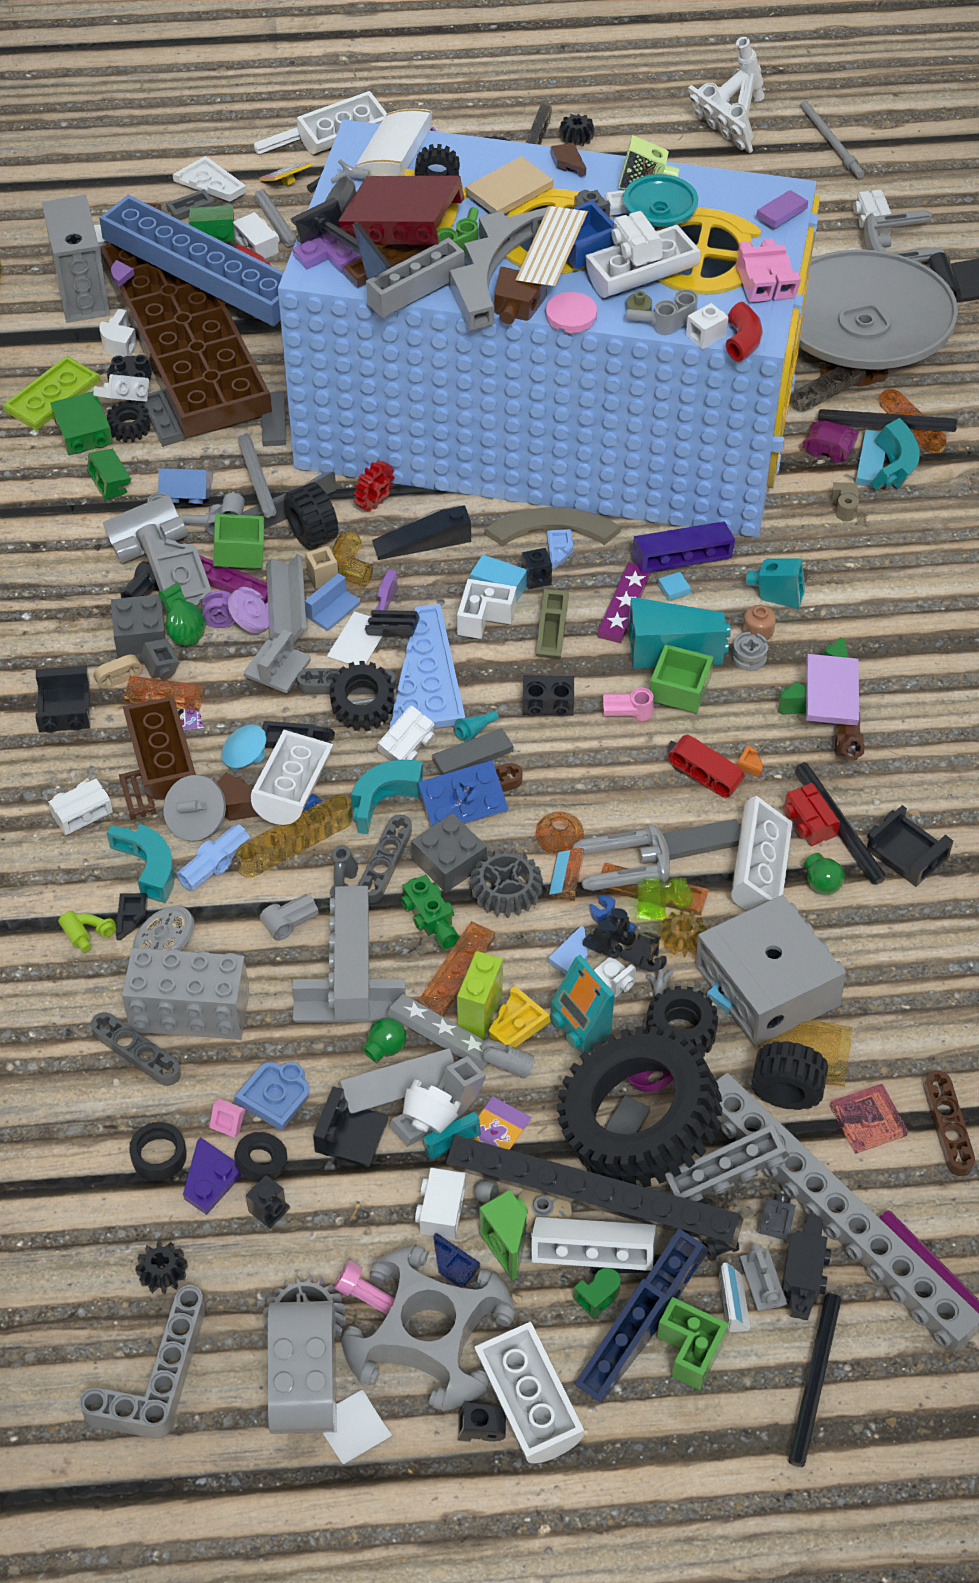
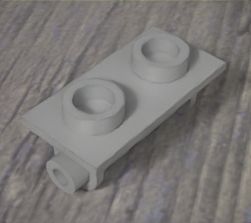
(762, 1279)

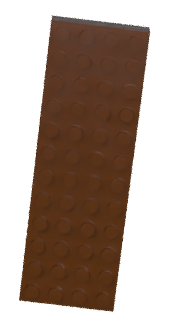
(190, 347)

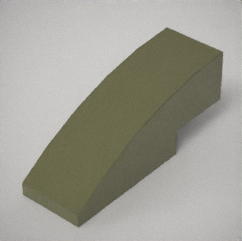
(552, 623)

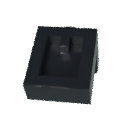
(777, 1217)

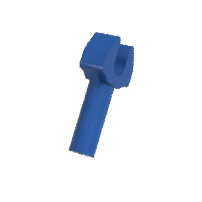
(602, 914)

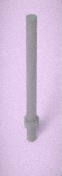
(849, 160)

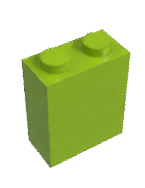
(480, 994)

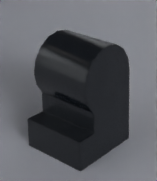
(481, 1422)

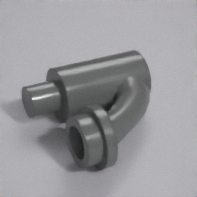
(344, 867)

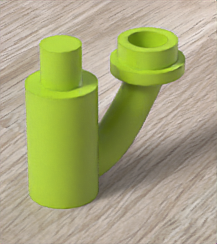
(73, 927)

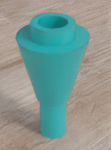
(469, 727)

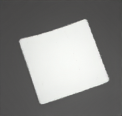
(357, 1427)

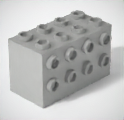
(186, 993)

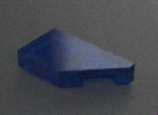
(453, 1262)

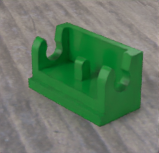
(108, 473)

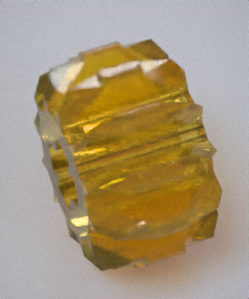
(682, 932)

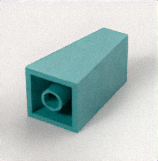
(685, 627)

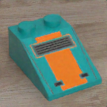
(583, 1006)

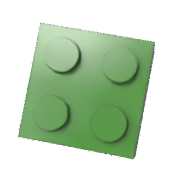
(238, 541)
(681, 678)

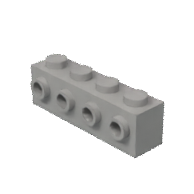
(413, 277)
(730, 1163)

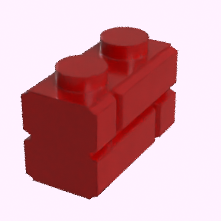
(811, 814)

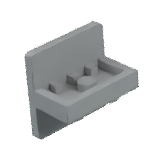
(277, 663)

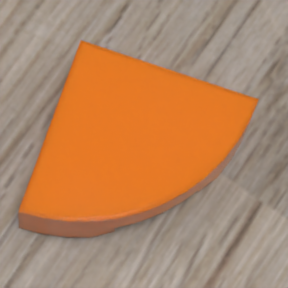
(750, 762)

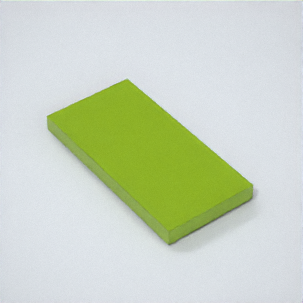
(61, 381)

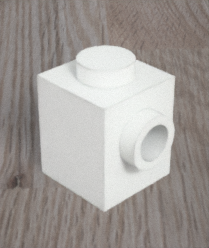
(707, 326)

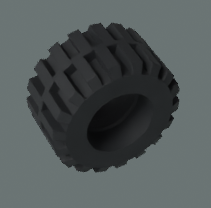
(311, 515)
(356, 677)
(688, 1006)
(789, 1075)

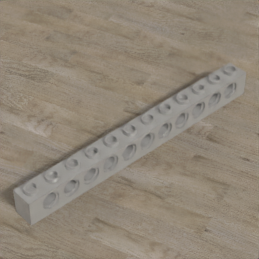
(854, 1214)

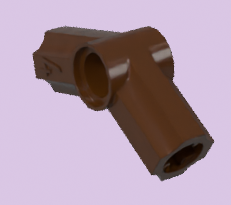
(849, 741)

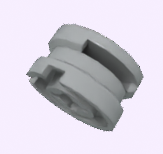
(750, 651)

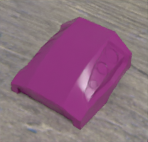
(830, 439)

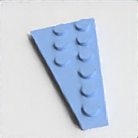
(429, 673)

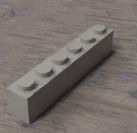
(350, 953)

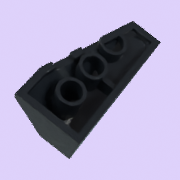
(432, 531)

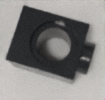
(538, 568)

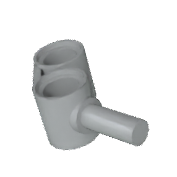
(668, 315)
(232, 504)

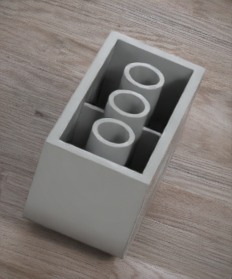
(302, 1367)

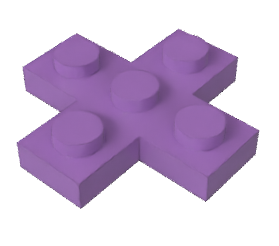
(324, 248)

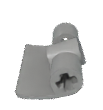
(154, 518)

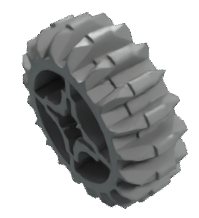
(308, 1290)

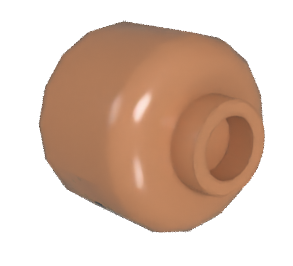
(759, 620)

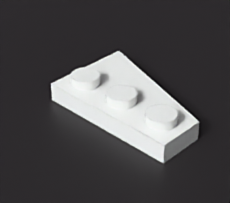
(211, 177)

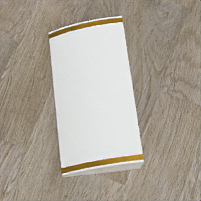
(396, 142)

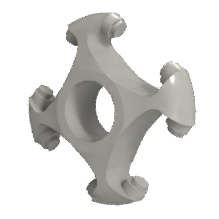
(437, 1357)

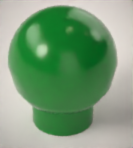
(824, 874)
(385, 1039)

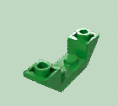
(794, 698)

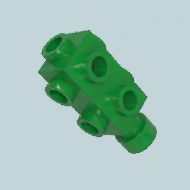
(420, 897)

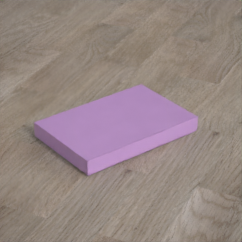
(832, 689)

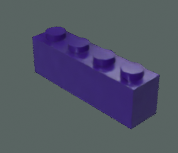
(683, 547)

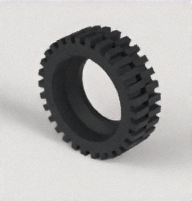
(668, 1141)

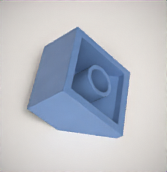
(185, 484)

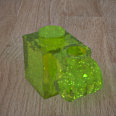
(654, 895)

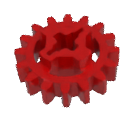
(373, 485)

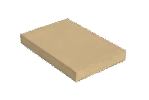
(509, 186)

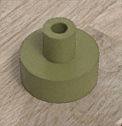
(639, 301)

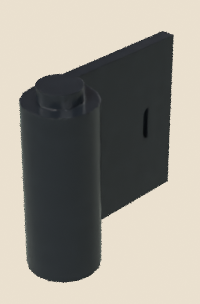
(960, 276)

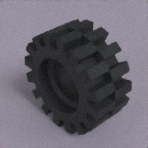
(437, 156)
(125, 412)

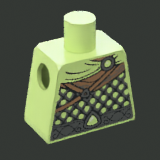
(644, 159)

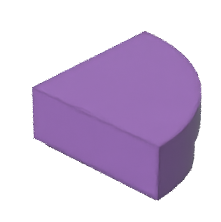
(121, 273)

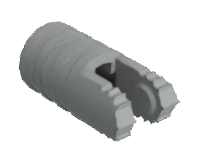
(507, 1058)

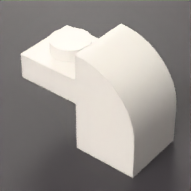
(117, 335)

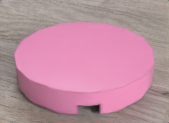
(571, 312)

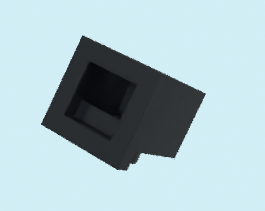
(267, 1201)

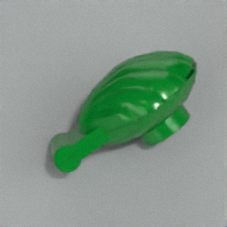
(183, 618)

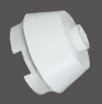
(429, 1108)

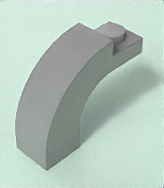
(461, 1081)

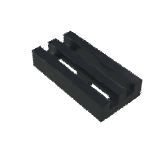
(387, 621)

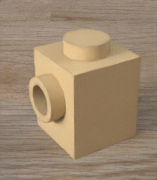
(321, 566)

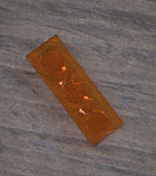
(143, 689)

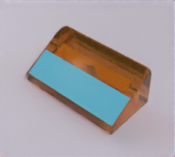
(566, 874)

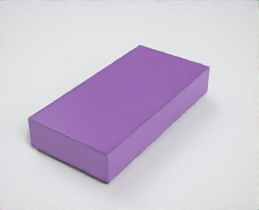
(782, 209)

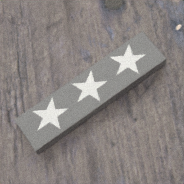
(438, 1029)

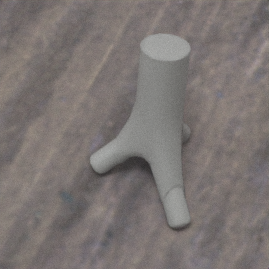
(350, 171)
(660, 983)

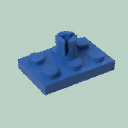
(467, 793)

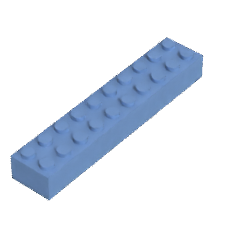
(194, 257)

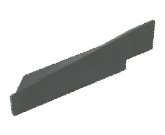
(325, 481)

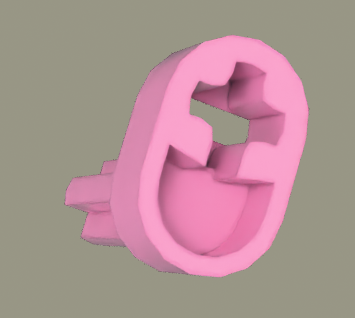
(351, 1283)

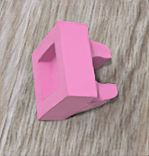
(227, 1118)

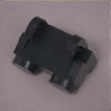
(610, 933)
(643, 952)

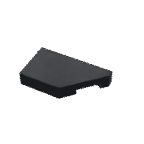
(131, 913)

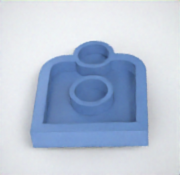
(274, 1093)

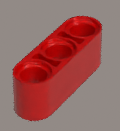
(706, 766)

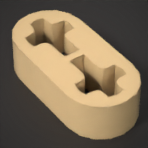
(117, 671)

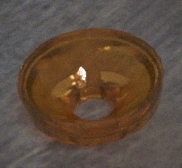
(557, 840)

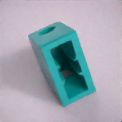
(780, 581)

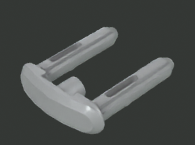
(880, 242)
(657, 852)

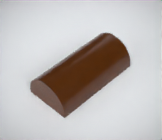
(158, 744)

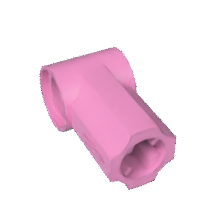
(636, 704)

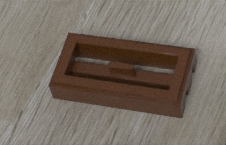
(141, 810)

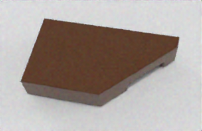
(567, 157)

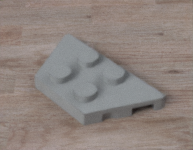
(177, 564)

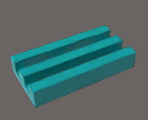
(440, 1143)

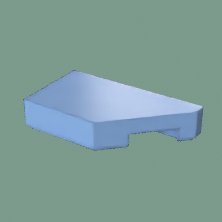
(559, 545)
(566, 953)

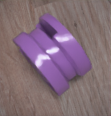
(216, 609)

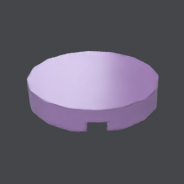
(249, 610)

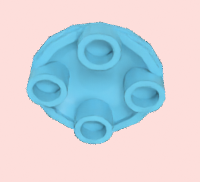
(244, 747)

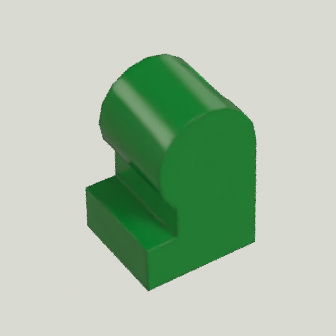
(598, 1294)

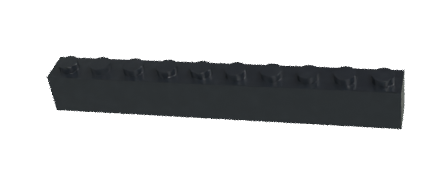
(595, 1191)

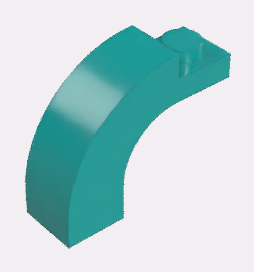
(902, 451)
(381, 782)
(147, 844)

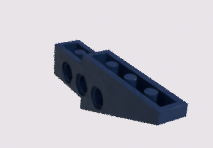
(642, 1315)

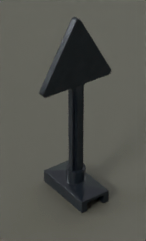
(324, 219)

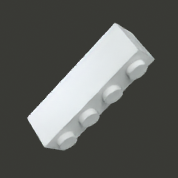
(594, 1243)

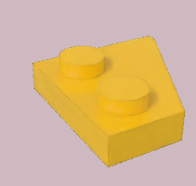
(518, 1019)

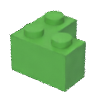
(698, 1337)

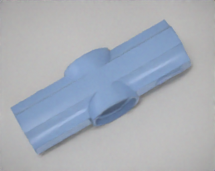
(212, 858)

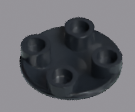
(130, 366)

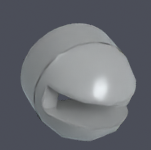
(486, 1191)

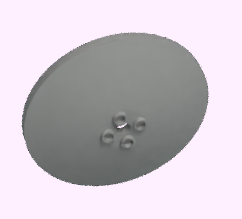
(902, 304)

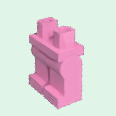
(767, 269)

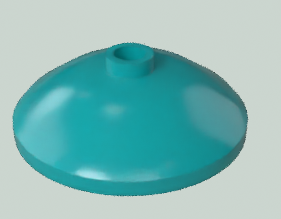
(661, 199)

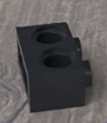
(548, 695)

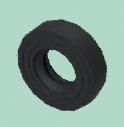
(260, 1141)

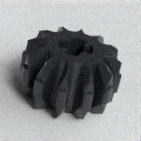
(577, 130)
(166, 1256)

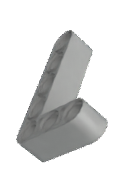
(162, 1375)

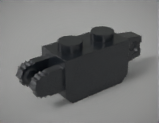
(804, 1267)

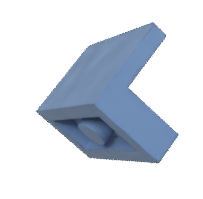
(330, 603)

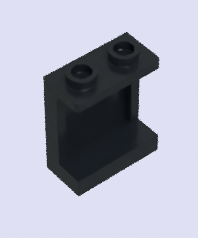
(63, 699)
(907, 847)

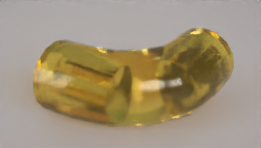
(349, 566)

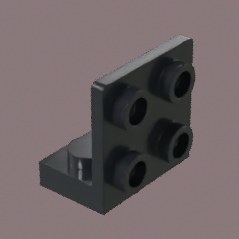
(348, 1135)

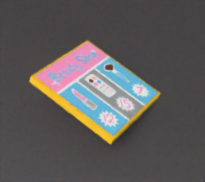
(286, 174)

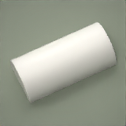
(321, 126)
(614, 274)
(289, 777)
(761, 855)
(530, 1394)

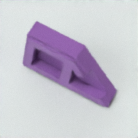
(387, 590)

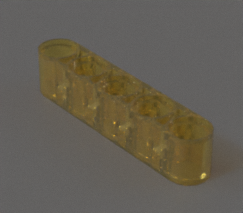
(290, 839)

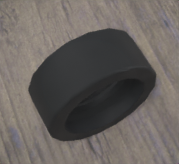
(151, 1132)

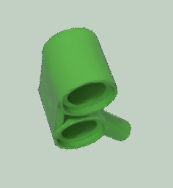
(465, 230)

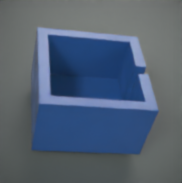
(593, 235)

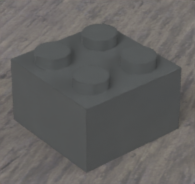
(137, 622)
(448, 852)

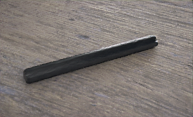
(882, 419)
(845, 831)
(814, 1380)

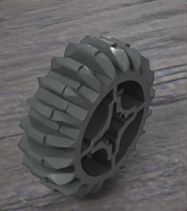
(503, 874)

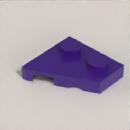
(209, 1177)

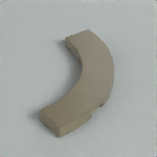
(552, 519)

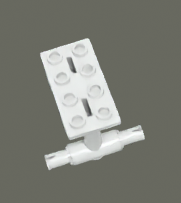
(712, 101)

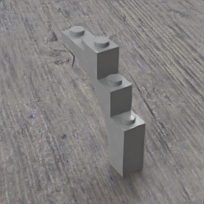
(497, 239)

